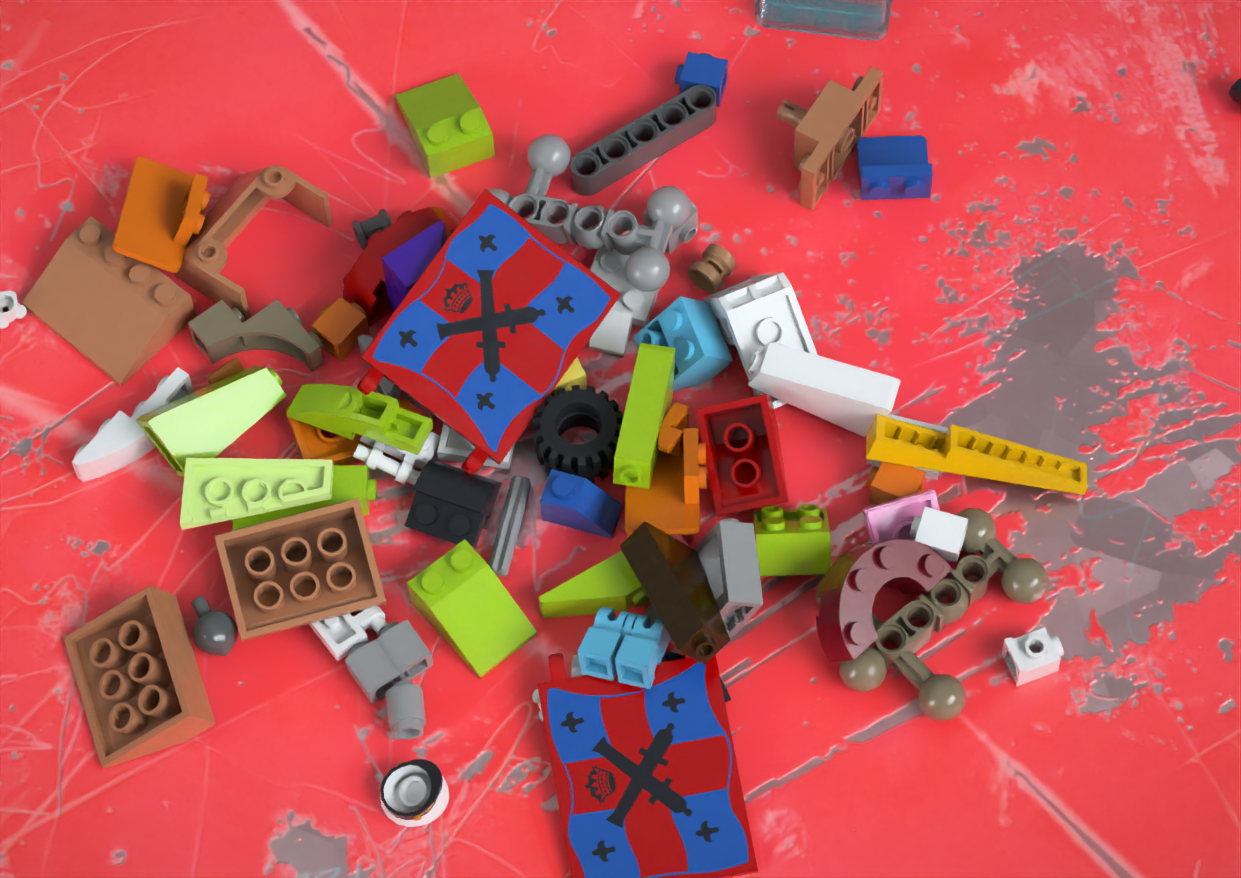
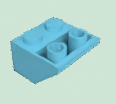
(695, 334)

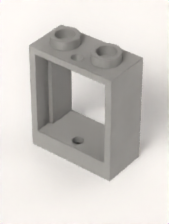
(732, 571)

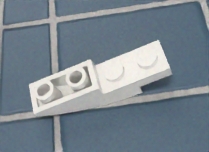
(121, 438)

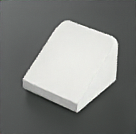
(612, 333)

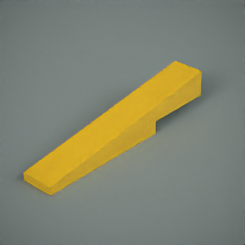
(973, 455)

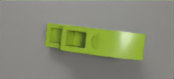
(350, 412)

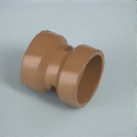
(714, 265)

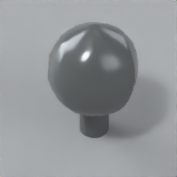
(214, 630)

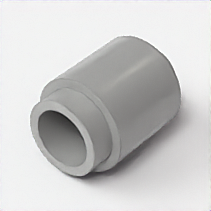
(406, 710)

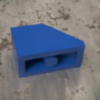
(579, 504)

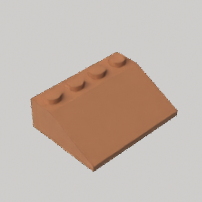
(108, 303)
(300, 569)
(139, 678)

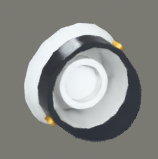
(414, 793)

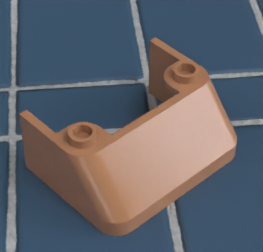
(207, 252)

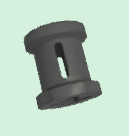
(365, 229)

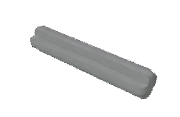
(509, 525)

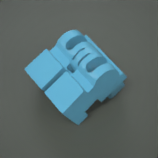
(623, 647)

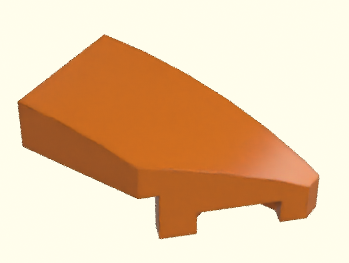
(671, 430)

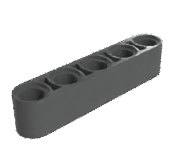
(635, 153)

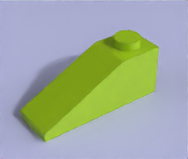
(605, 584)

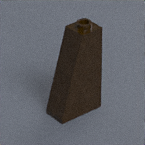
(678, 591)

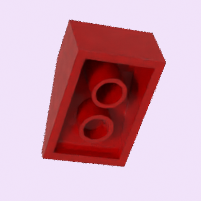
(743, 454)

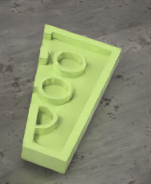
(245, 487)

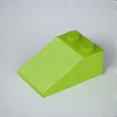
(446, 125)
(470, 608)

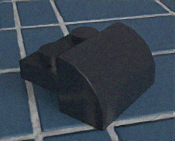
(451, 503)

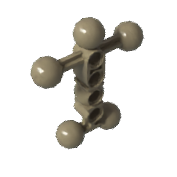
(942, 694)

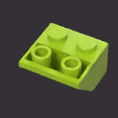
(792, 540)

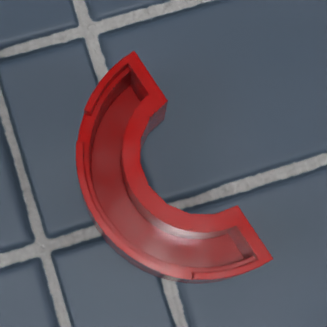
(366, 279)

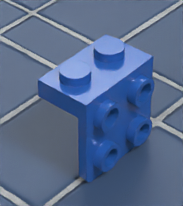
(894, 167)

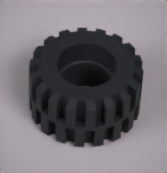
(573, 410)

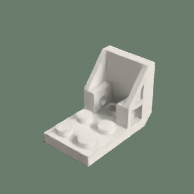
(761, 313)

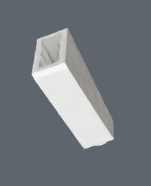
(823, 386)

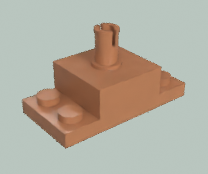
(830, 131)

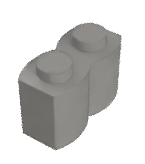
(390, 658)

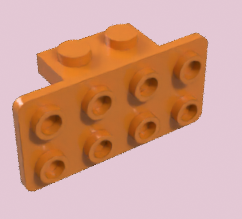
(160, 214)
(673, 493)

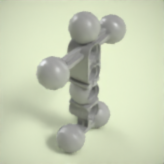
(666, 209)

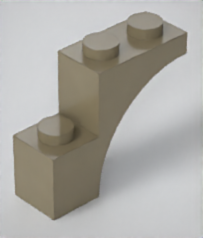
(226, 332)

